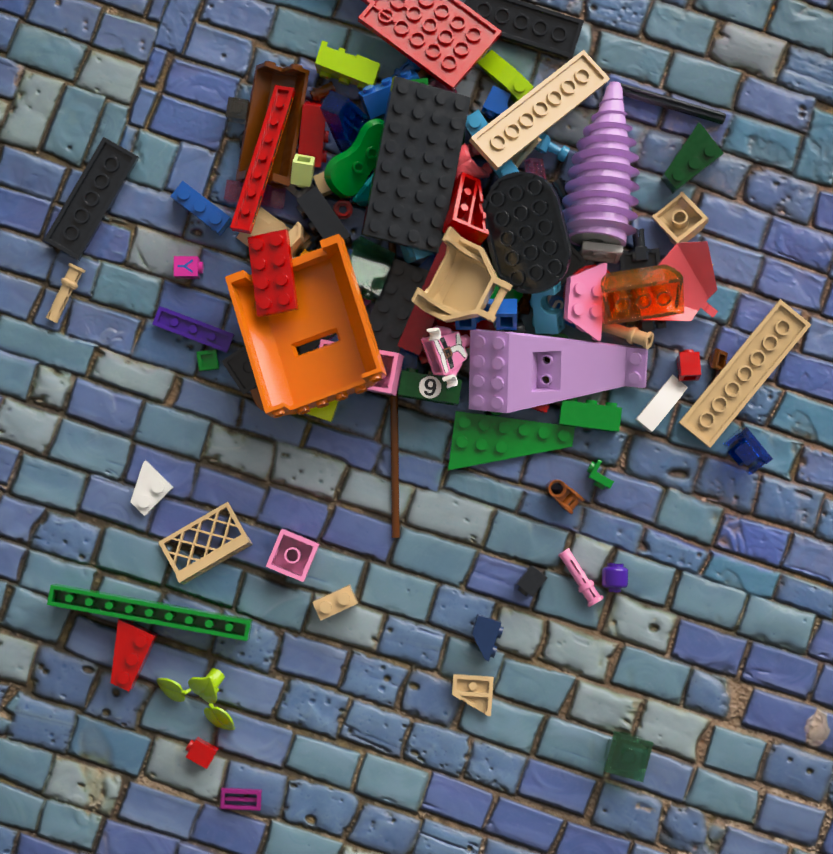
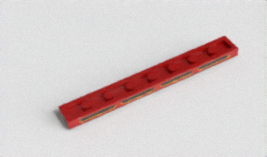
(262, 159)

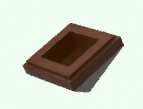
(718, 359)

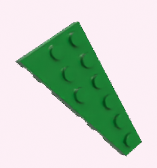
(493, 438)

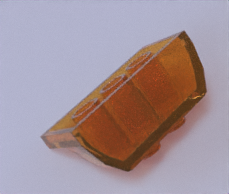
(641, 294)

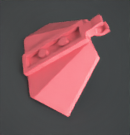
(699, 281)

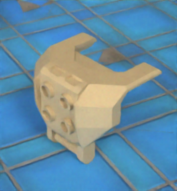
(462, 283)

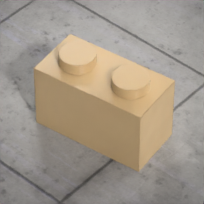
(335, 602)

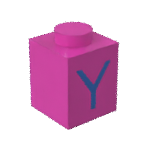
(188, 267)

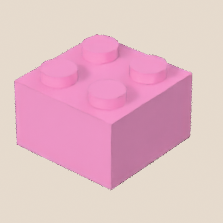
(292, 555)

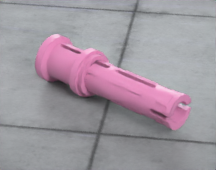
(585, 585)

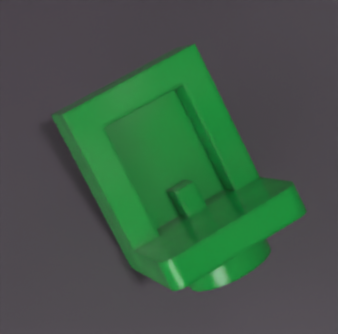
(600, 480)

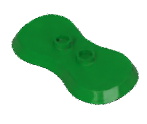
(350, 169)

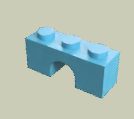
(546, 318)

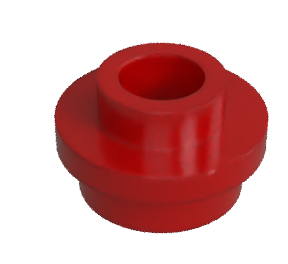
(343, 203)

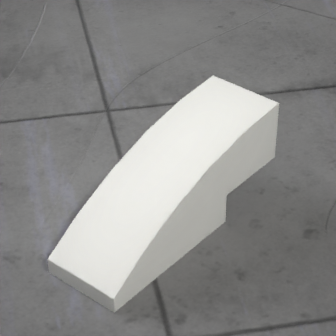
(661, 403)

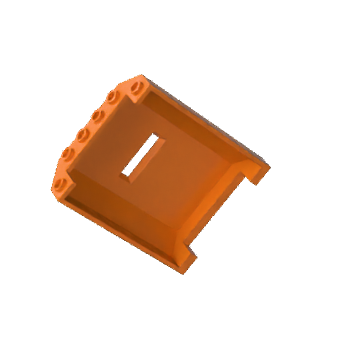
(327, 305)

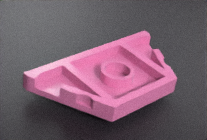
(584, 301)

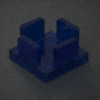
(747, 450)

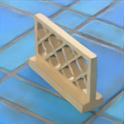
(217, 555)

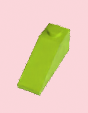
(505, 75)

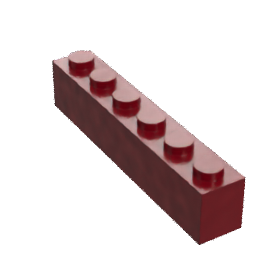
(420, 320)

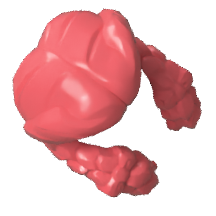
(469, 166)

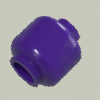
(615, 577)

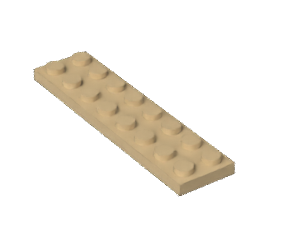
(539, 110)
(744, 373)

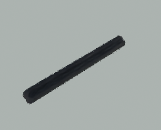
(673, 104)

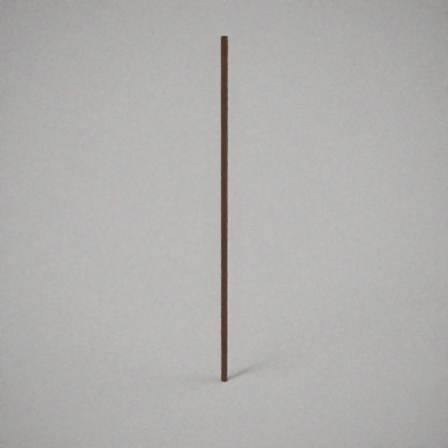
(394, 453)

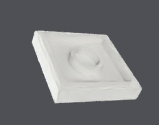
(601, 252)

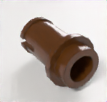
(322, 91)

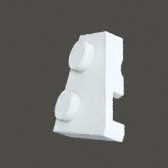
(149, 489)

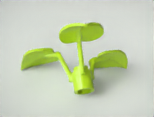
(207, 689)

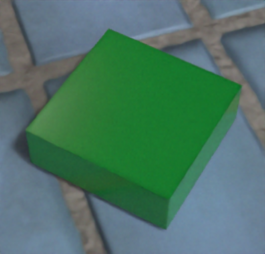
(207, 360)

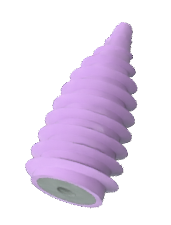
(602, 177)

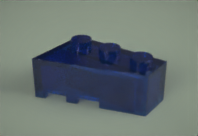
(343, 119)

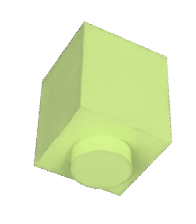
(302, 170)

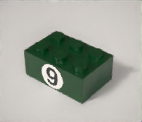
(428, 388)

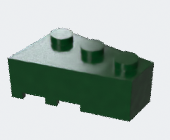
(693, 158)

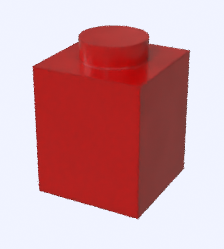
(688, 365)
(201, 752)

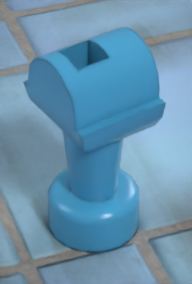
(546, 145)

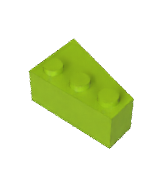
(346, 67)

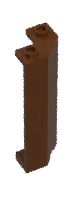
(265, 79)

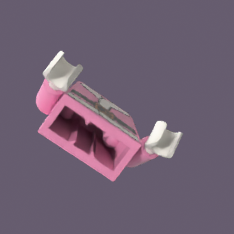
(446, 352)

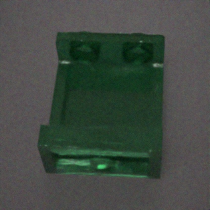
(370, 266)

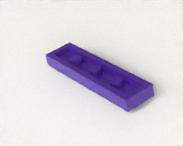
(193, 329)

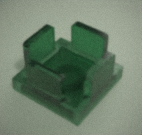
(627, 755)

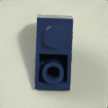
(485, 634)

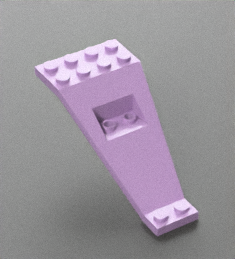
(511, 369)

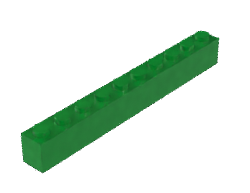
(150, 612)

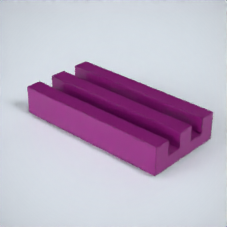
(258, 792)

